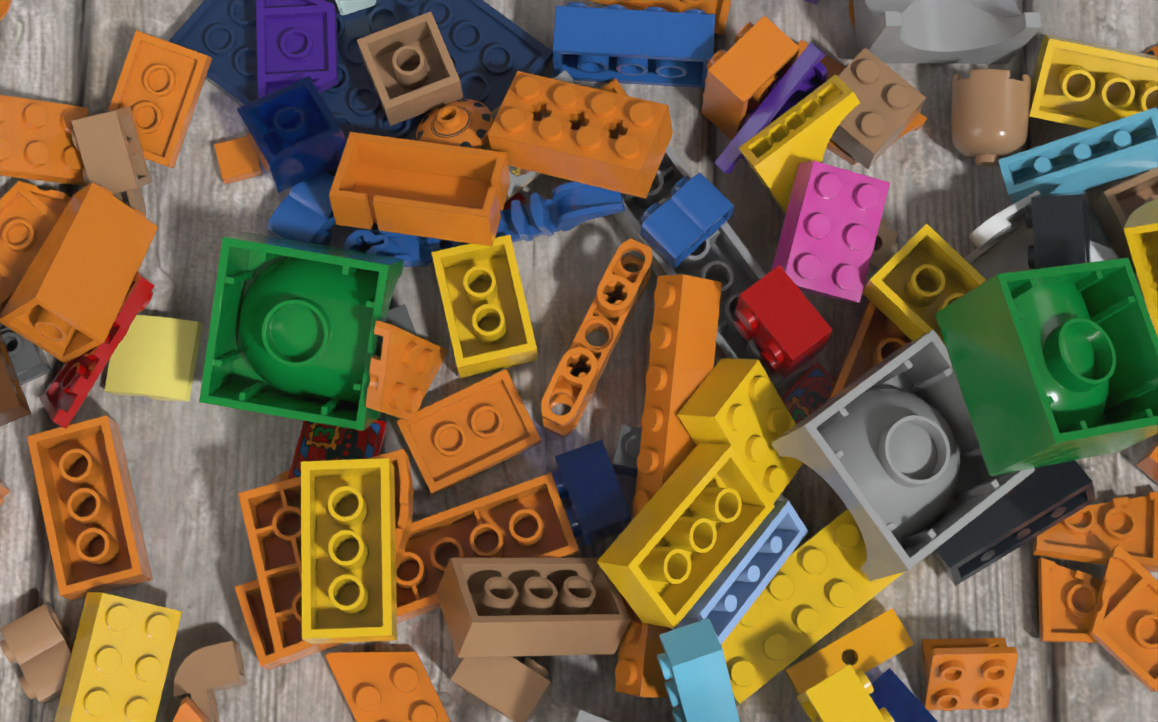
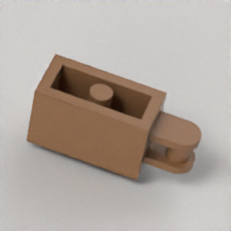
(113, 154)

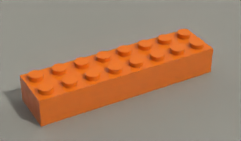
(506, 524)

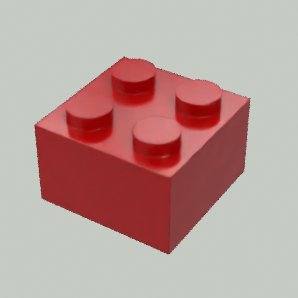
(781, 322)

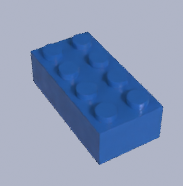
(633, 45)

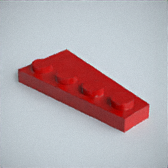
(78, 376)

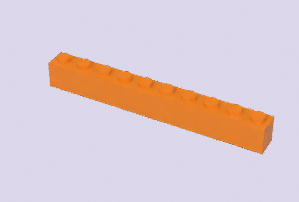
(678, 364)

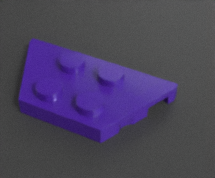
(295, 43)
(784, 93)

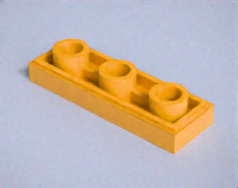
(869, 643)

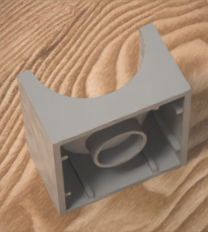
(901, 456)

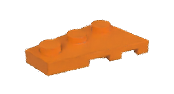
(1100, 527)

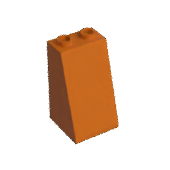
(80, 275)

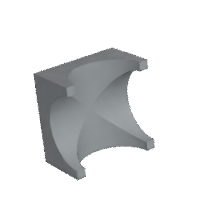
(943, 30)

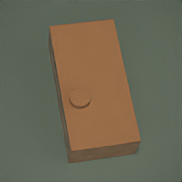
(531, 607)

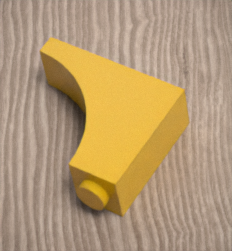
(798, 137)

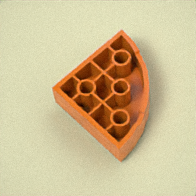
(274, 537)

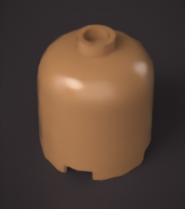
(989, 114)

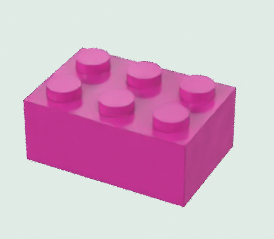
(830, 230)

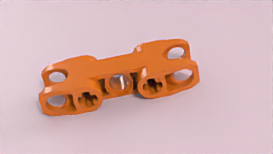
(626, 291)

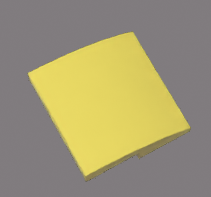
(155, 359)

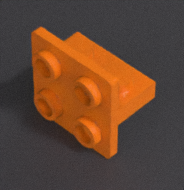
(968, 673)

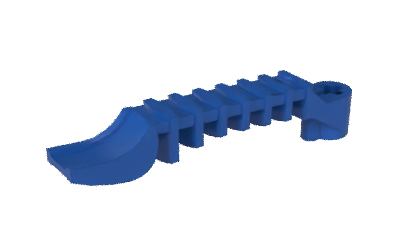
(569, 207)

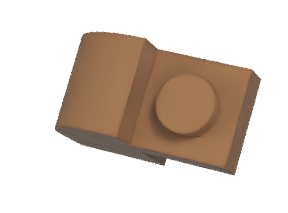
(209, 671)

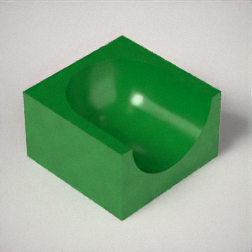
(296, 329)
(1055, 363)

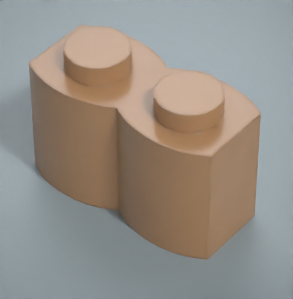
(41, 650)

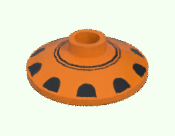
(457, 124)

